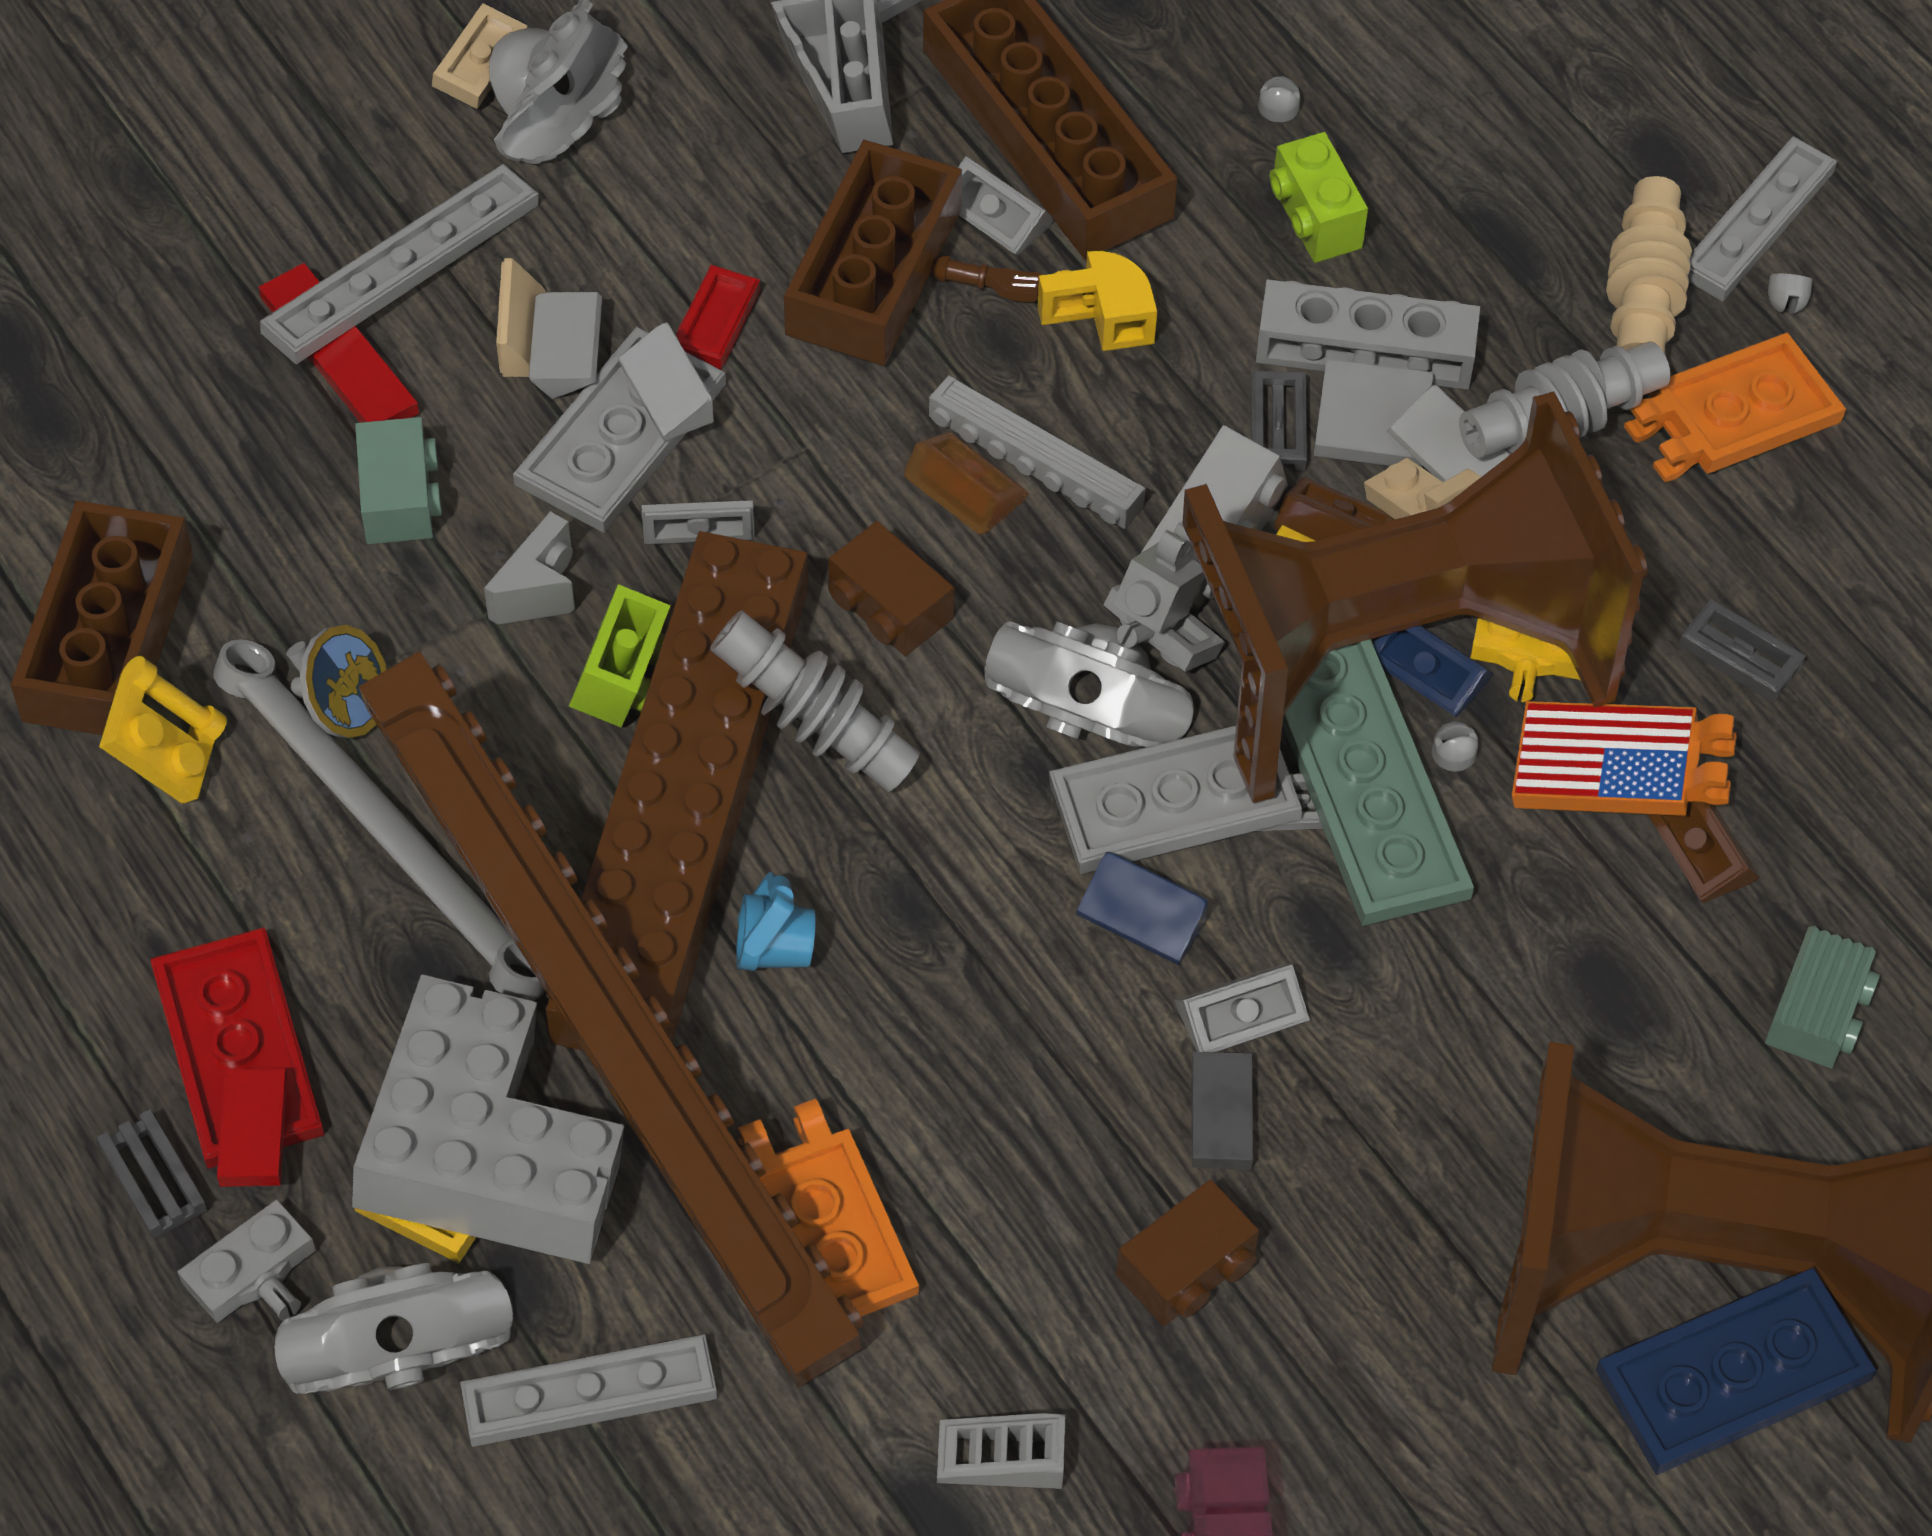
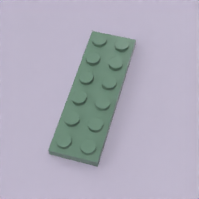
(1373, 790)

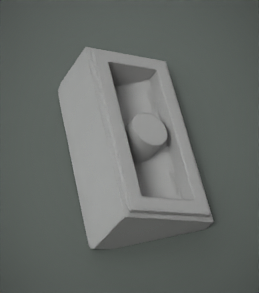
(1000, 209)
(565, 341)
(667, 383)
(1433, 437)
(684, 520)
(1243, 1008)

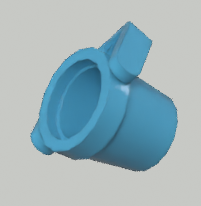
(773, 929)

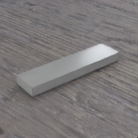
(1759, 217)
(588, 1390)

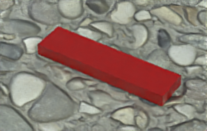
(348, 361)

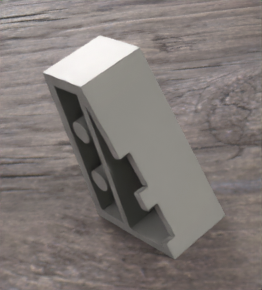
(842, 65)
(1244, 483)

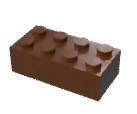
(873, 252)
(100, 608)

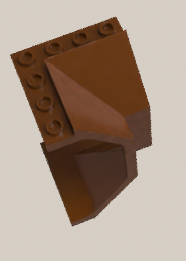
(1518, 548)
(1621, 1190)

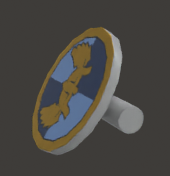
(330, 676)

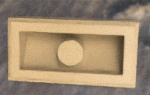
(515, 318)

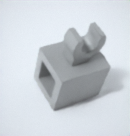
(1161, 582)

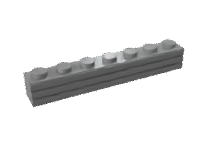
(1036, 452)

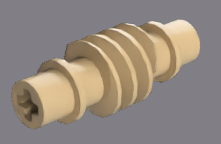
(1649, 266)

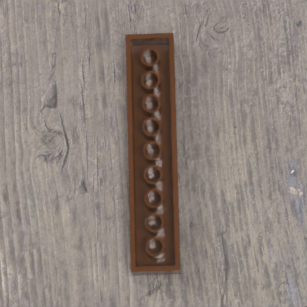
(688, 770)

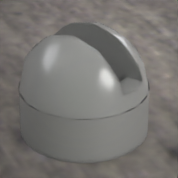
(1279, 99)
(1790, 289)
(1457, 752)

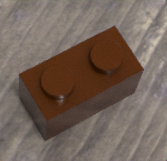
(890, 589)
(1188, 1254)

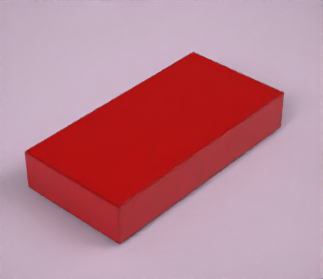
(718, 315)
(252, 1127)

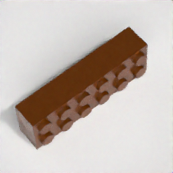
(1051, 119)

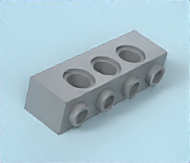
(1318, 323)

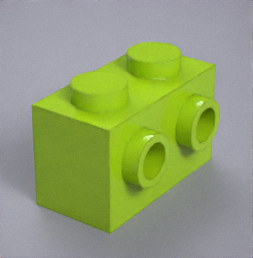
(1319, 197)
(619, 657)

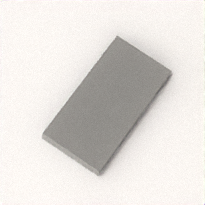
(603, 446)
(1164, 799)

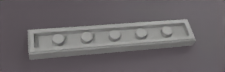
(398, 264)

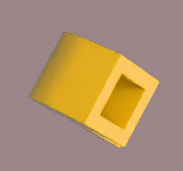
(1110, 292)

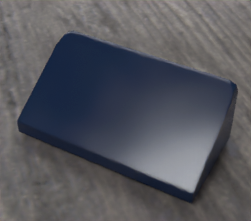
(1432, 667)
(1143, 908)

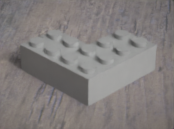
(460, 1147)

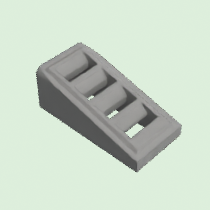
(1020, 1473)

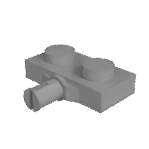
(1183, 644)
(250, 1265)

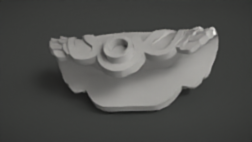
(532, 61)
(1134, 702)
(337, 1341)

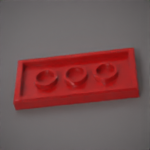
(232, 1014)

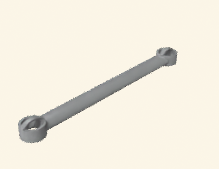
(375, 813)

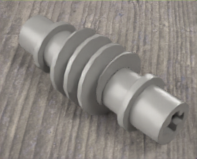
(1581, 386)
(816, 700)

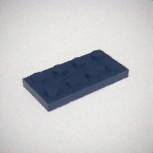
(1735, 1371)

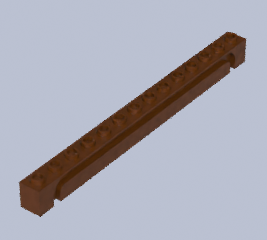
(612, 1021)

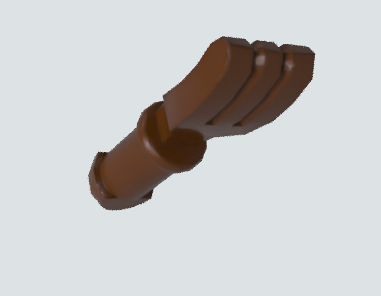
(1007, 282)

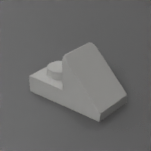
(532, 579)

